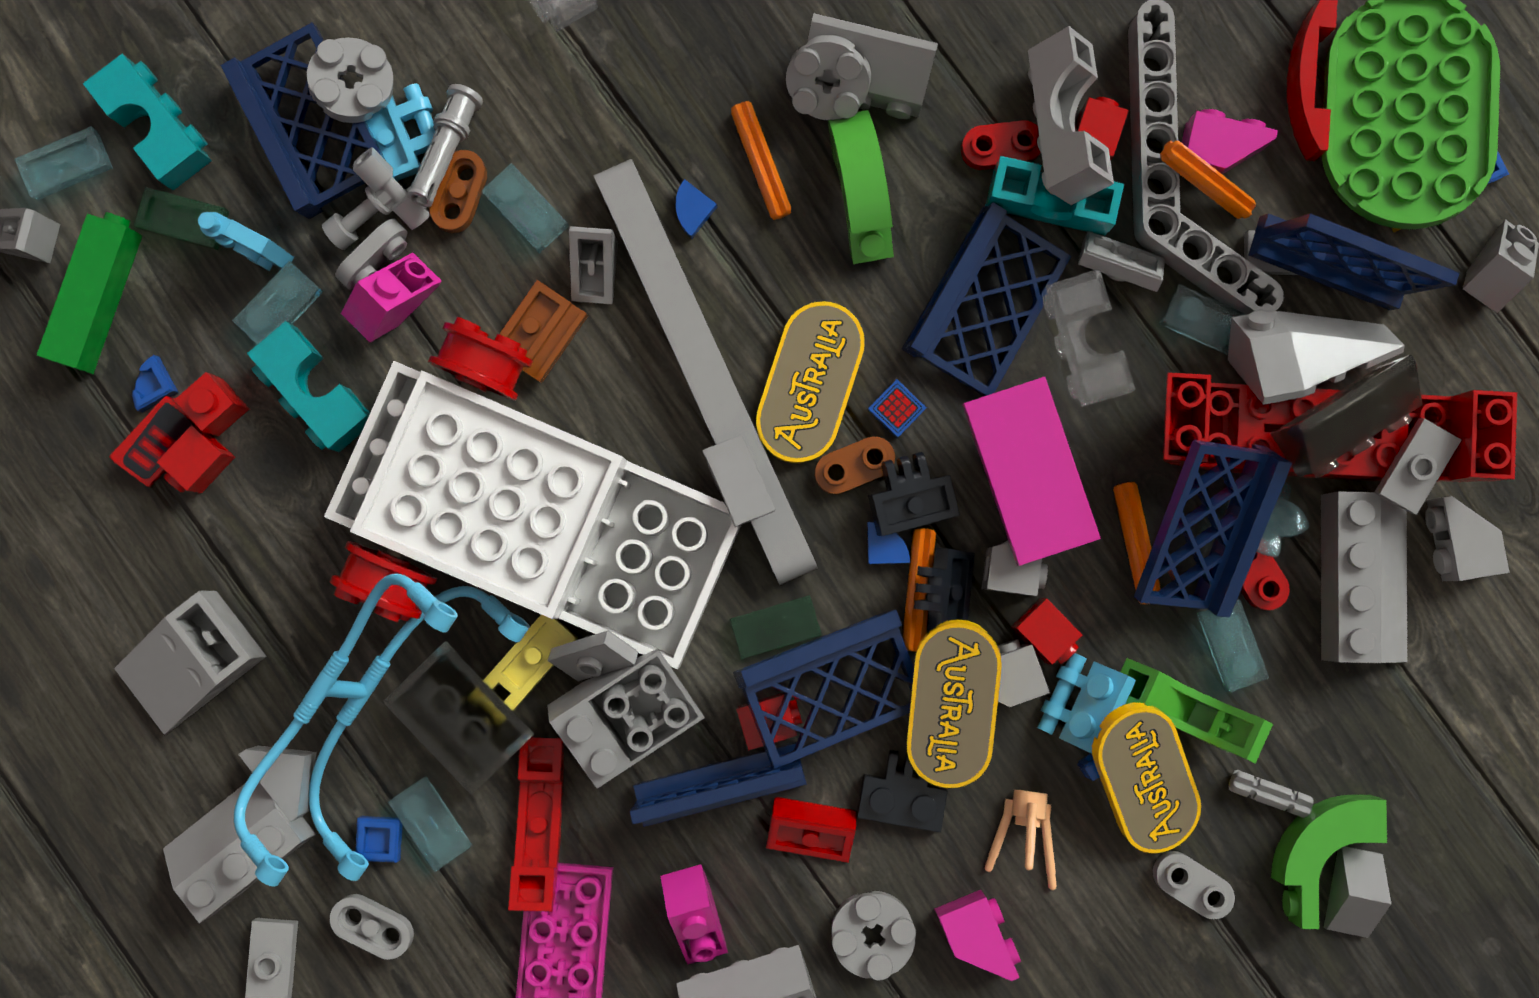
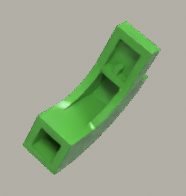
(863, 187)
(1198, 713)
(1313, 840)

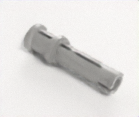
(450, 129)

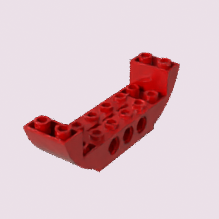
(1238, 418)

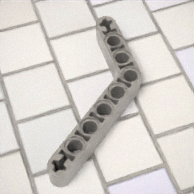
(1148, 165)

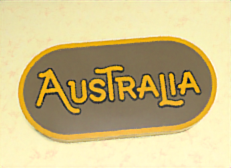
(810, 382)
(954, 704)
(1146, 777)

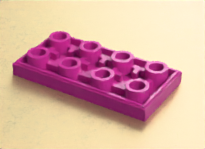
(1031, 471)
(567, 947)

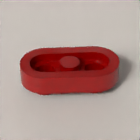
(1002, 142)
(1262, 570)

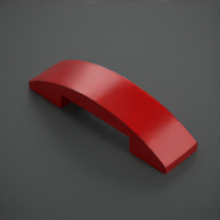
(1308, 123)
(538, 826)

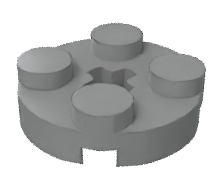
(344, 56)
(847, 65)
(877, 959)

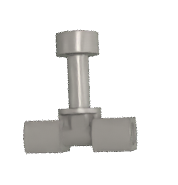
(383, 195)

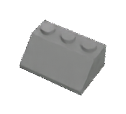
(897, 64)
(207, 858)
(769, 976)

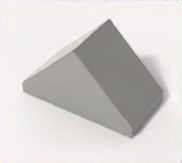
(27, 234)
(592, 264)
(286, 779)
(1357, 892)

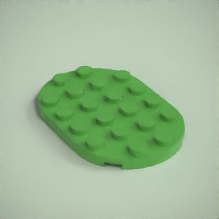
(1411, 111)

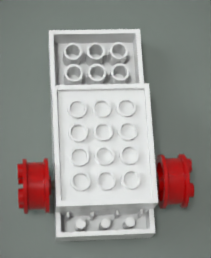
(521, 507)

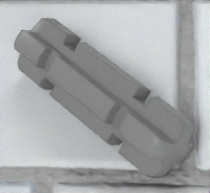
(1270, 793)

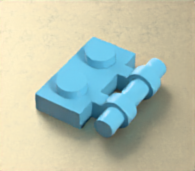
(391, 134)
(244, 240)
(1099, 695)

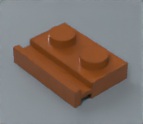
(544, 328)

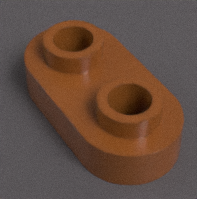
(458, 192)
(854, 464)

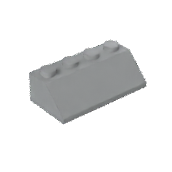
(1363, 579)

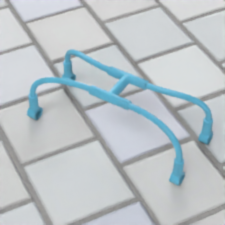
(439, 616)

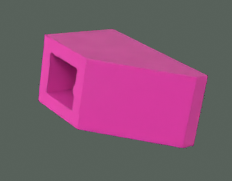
(1224, 140)
(389, 296)
(693, 914)
(975, 935)

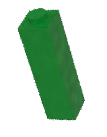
(90, 292)

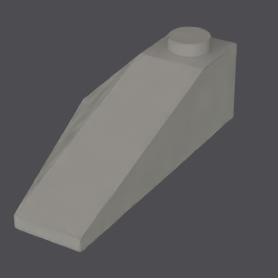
(1291, 353)

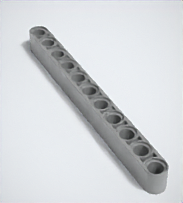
(700, 357)

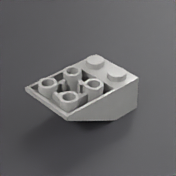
(189, 659)
(623, 716)

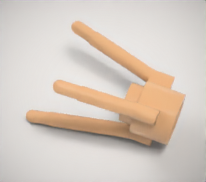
(1030, 811)

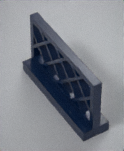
(273, 134)
(1346, 260)
(961, 276)
(1235, 534)
(816, 654)
(713, 786)

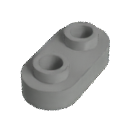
(382, 244)
(1194, 886)
(371, 930)

